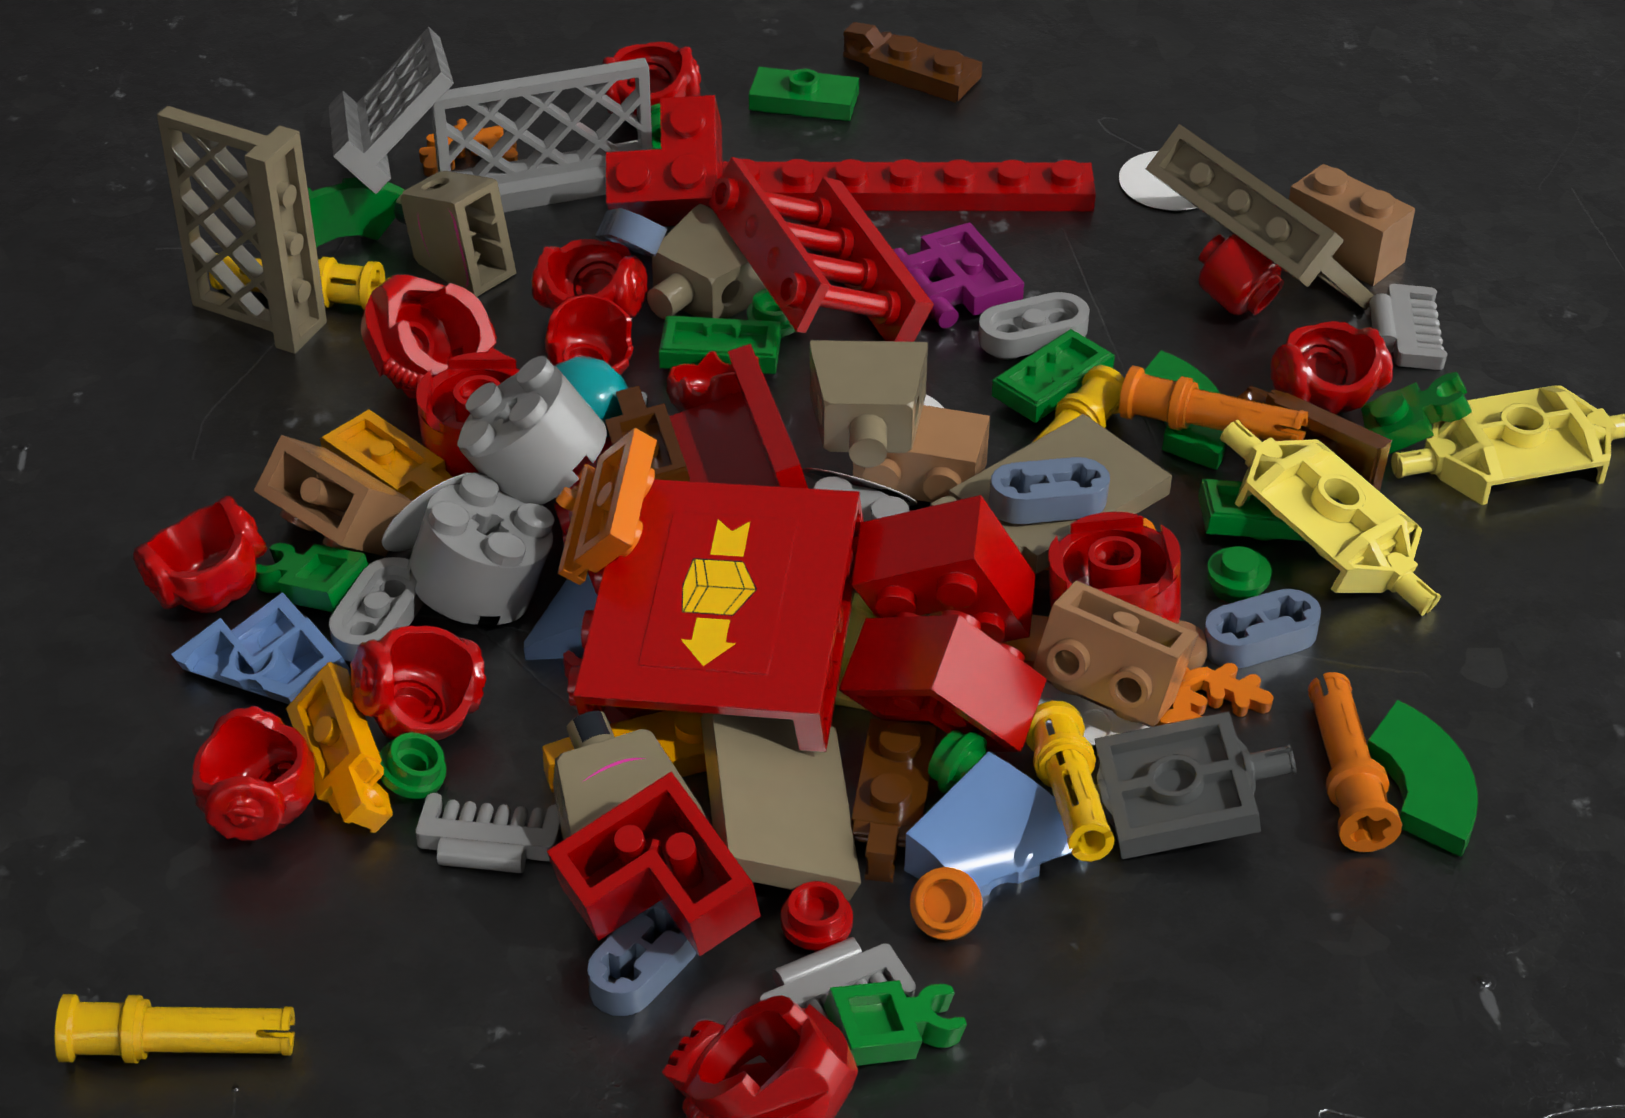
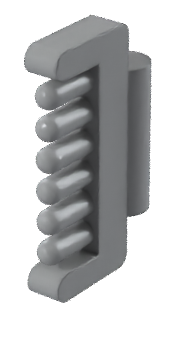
(1409, 325)
(484, 843)
(838, 965)

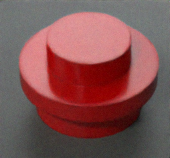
(816, 916)

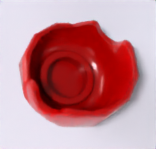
(592, 329)
(702, 383)

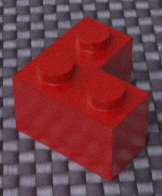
(678, 176)
(946, 561)
(945, 675)
(654, 852)

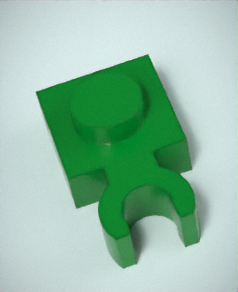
(1409, 413)
(312, 579)
(887, 1025)

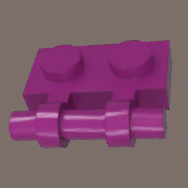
(968, 270)

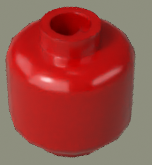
(1238, 275)

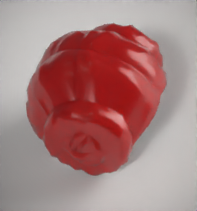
(670, 71)
(590, 268)
(1332, 365)
(202, 558)
(418, 681)
(252, 774)

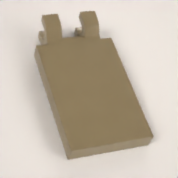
(1132, 486)
(779, 805)

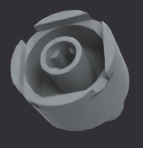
(531, 432)
(480, 551)

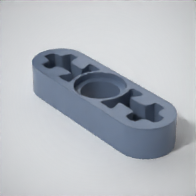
(632, 230)

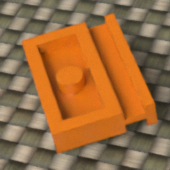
(609, 507)

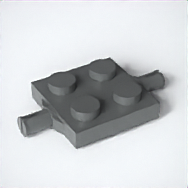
(1182, 784)

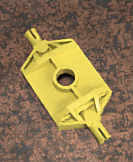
(1485, 449)
(1362, 537)

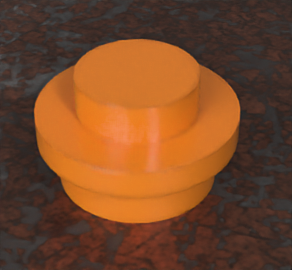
(946, 903)

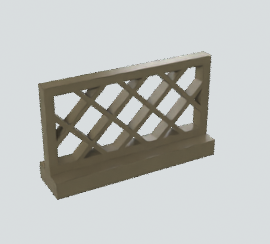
(1254, 212)
(280, 231)

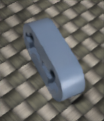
(1048, 490)
(1262, 628)
(634, 948)

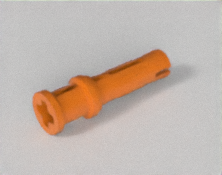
(1185, 404)
(1355, 780)

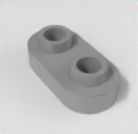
(1031, 323)
(375, 604)

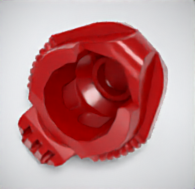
(421, 325)
(804, 1071)

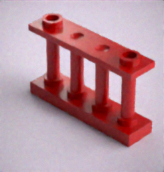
(837, 228)

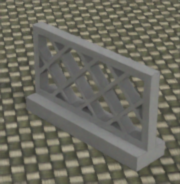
(389, 109)
(547, 173)

